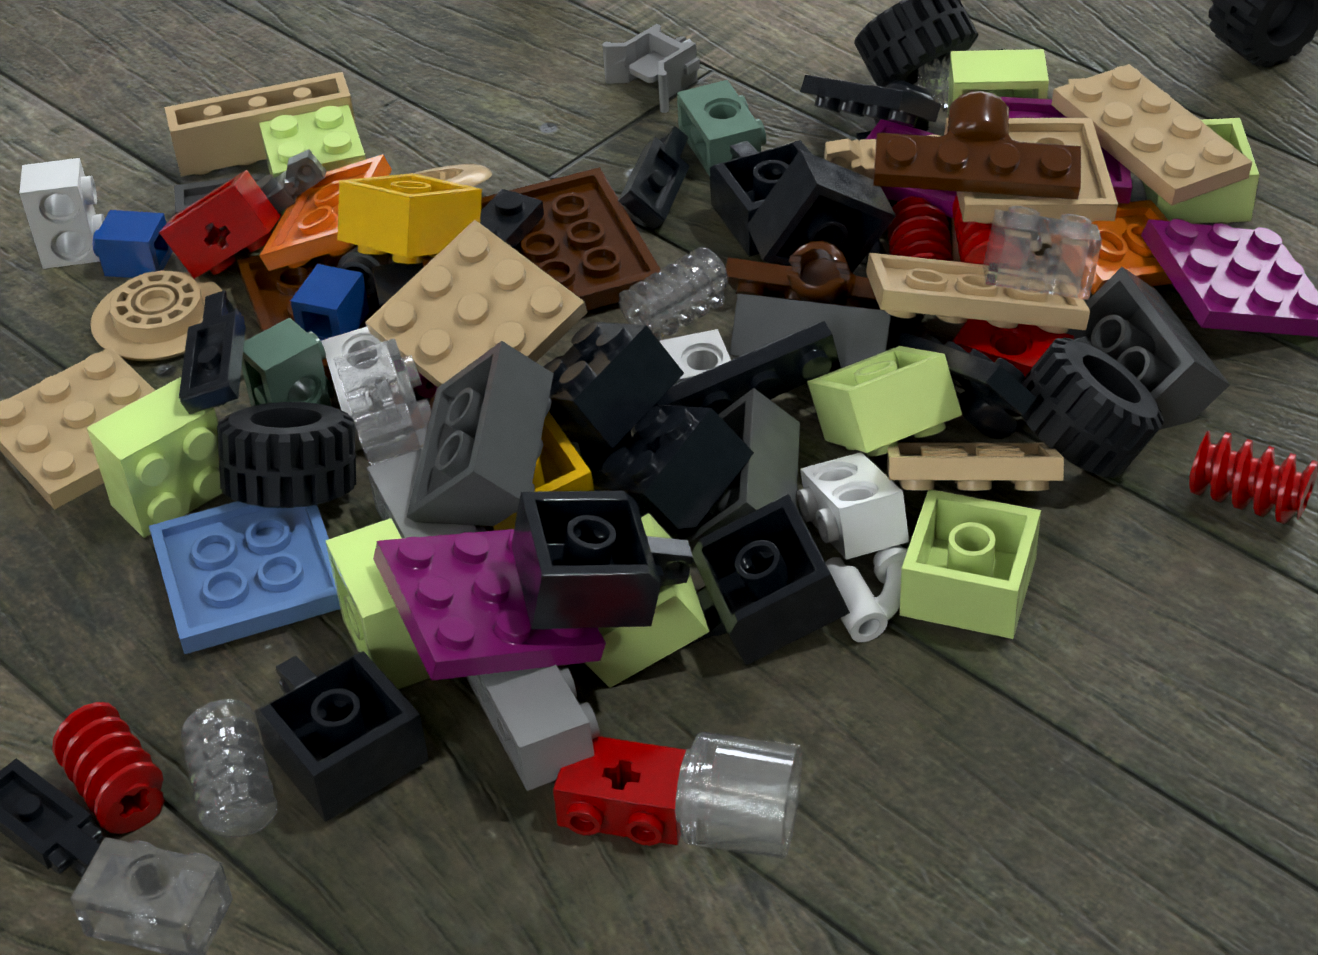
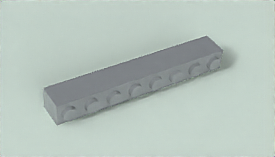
(528, 708)

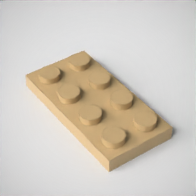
(1153, 134)
(959, 292)

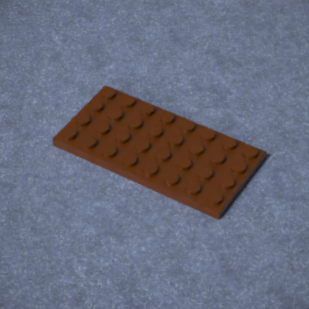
(579, 242)

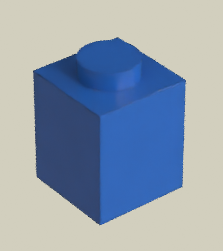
(131, 243)
(330, 302)

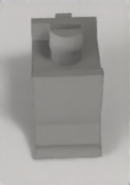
(653, 58)

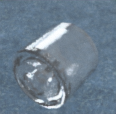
(739, 794)

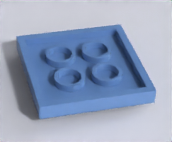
(243, 571)

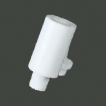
(868, 613)

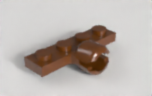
(978, 156)
(815, 275)

